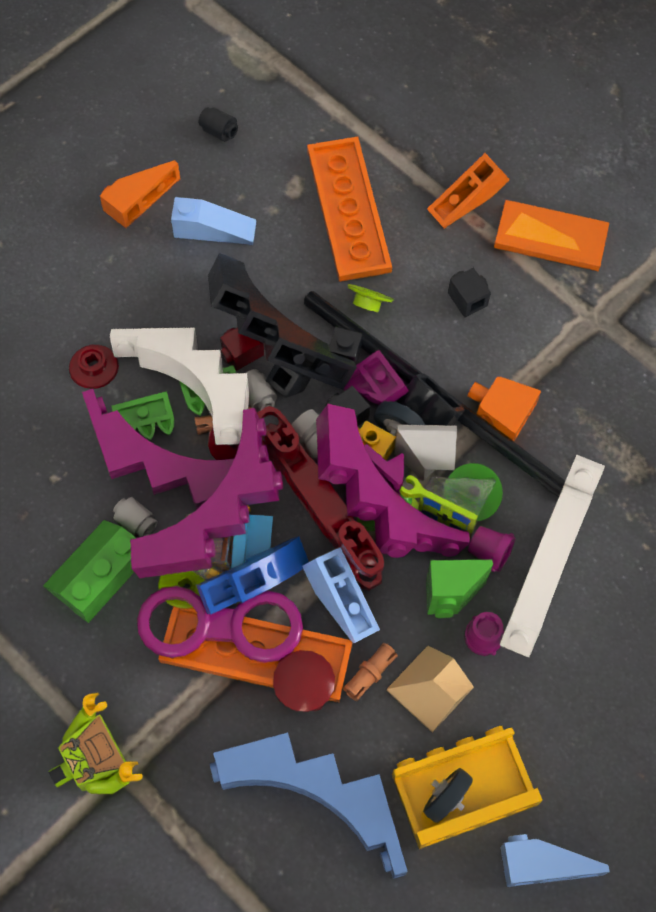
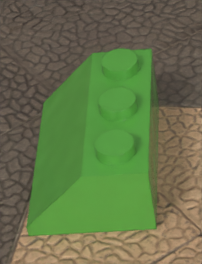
(94, 571)

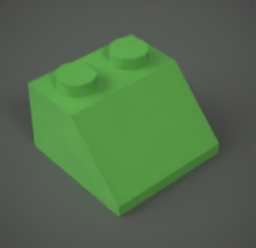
(454, 584)

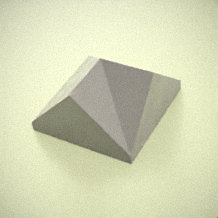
(426, 447)

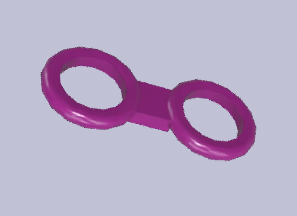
(220, 626)

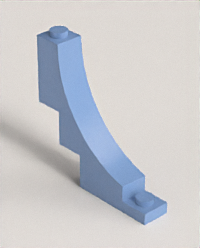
(358, 803)

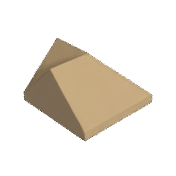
(431, 687)

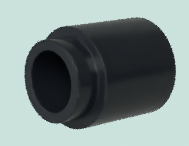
(218, 123)

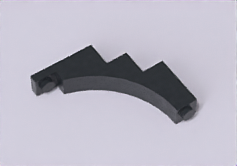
(283, 339)

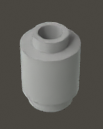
(260, 392)
(134, 517)

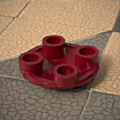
(304, 681)

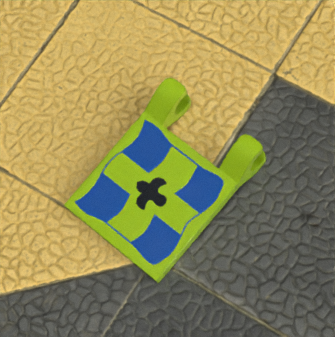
(439, 508)

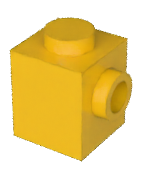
(377, 439)

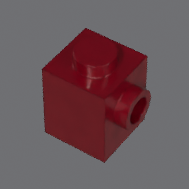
(239, 349)

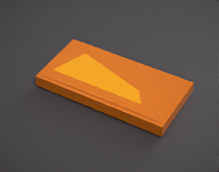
(552, 235)

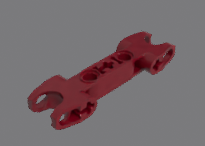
(321, 500)

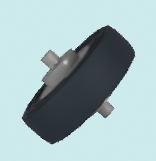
(391, 414)
(448, 795)

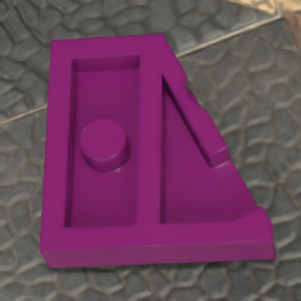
(377, 380)

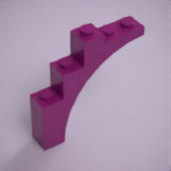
(369, 496)
(190, 542)

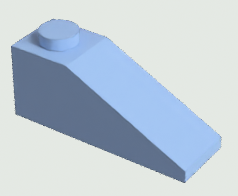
(210, 222)
(341, 594)
(542, 862)

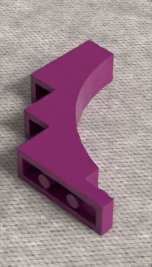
(129, 452)

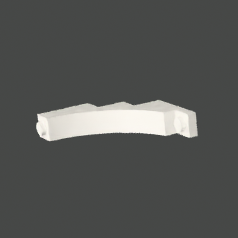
(177, 355)
(551, 556)

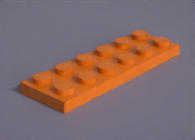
(349, 209)
(226, 661)

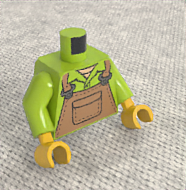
(92, 754)

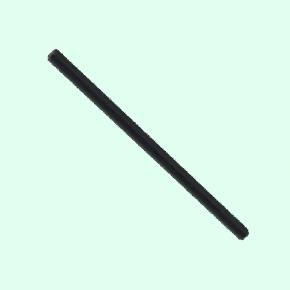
(468, 418)

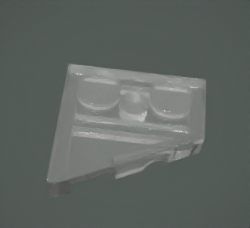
(464, 492)

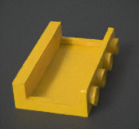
(497, 788)

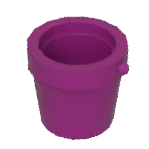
(492, 545)
(484, 634)

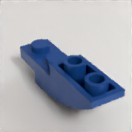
(253, 576)

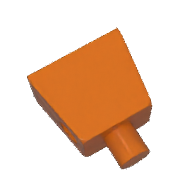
(505, 404)

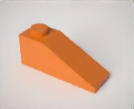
(468, 191)
(137, 192)

